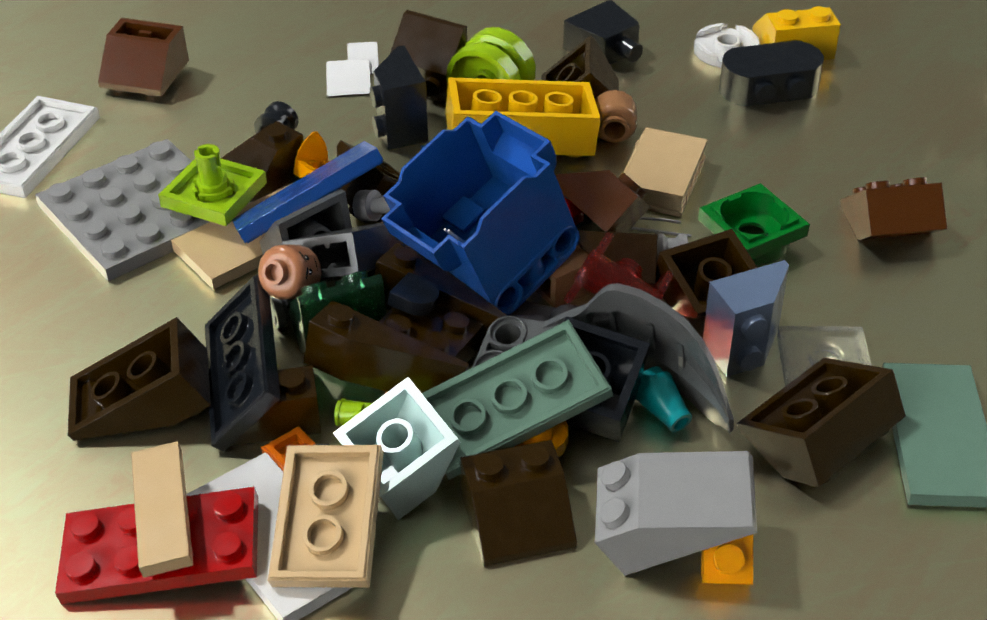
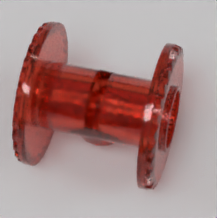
(600, 271)

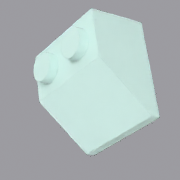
(414, 445)

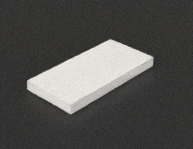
(39, 141)
(266, 477)

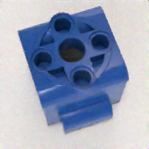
(496, 194)

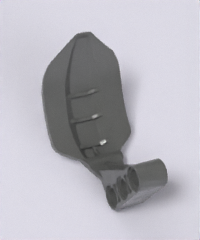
(639, 315)

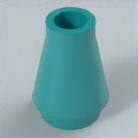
(662, 398)

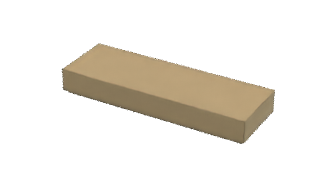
(161, 509)

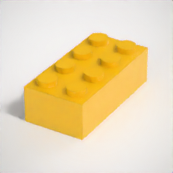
(553, 109)

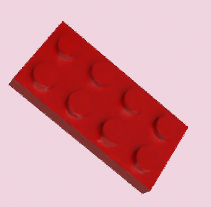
(102, 550)

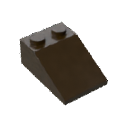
(141, 385)

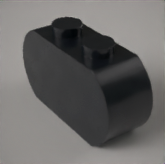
(771, 73)

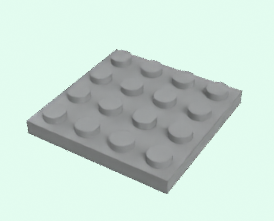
(117, 210)

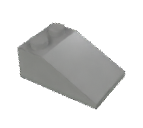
(673, 505)

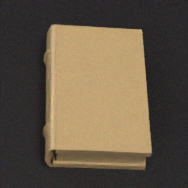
(666, 168)

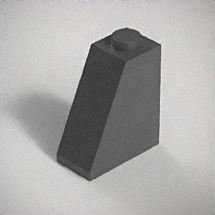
(348, 249)

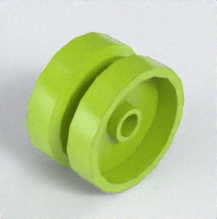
(493, 55)

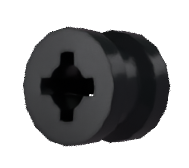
(278, 112)

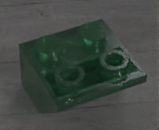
(354, 290)

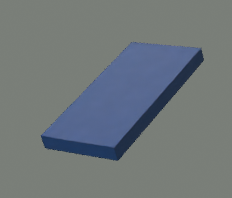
(307, 190)

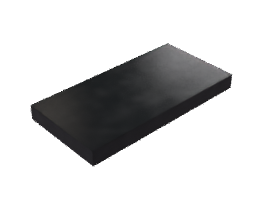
(241, 364)

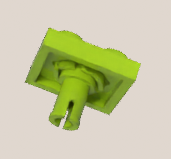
(212, 182)

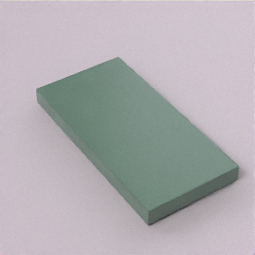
(519, 393)
(942, 436)

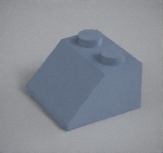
(744, 317)

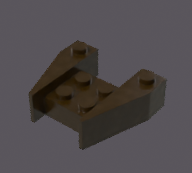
(402, 344)

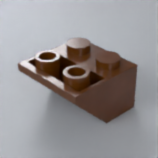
(142, 57)
(895, 209)

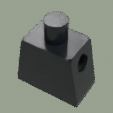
(611, 28)

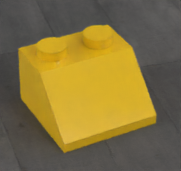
(814, 26)

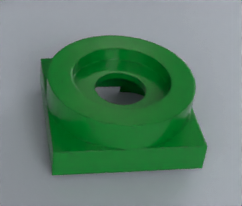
(757, 208)

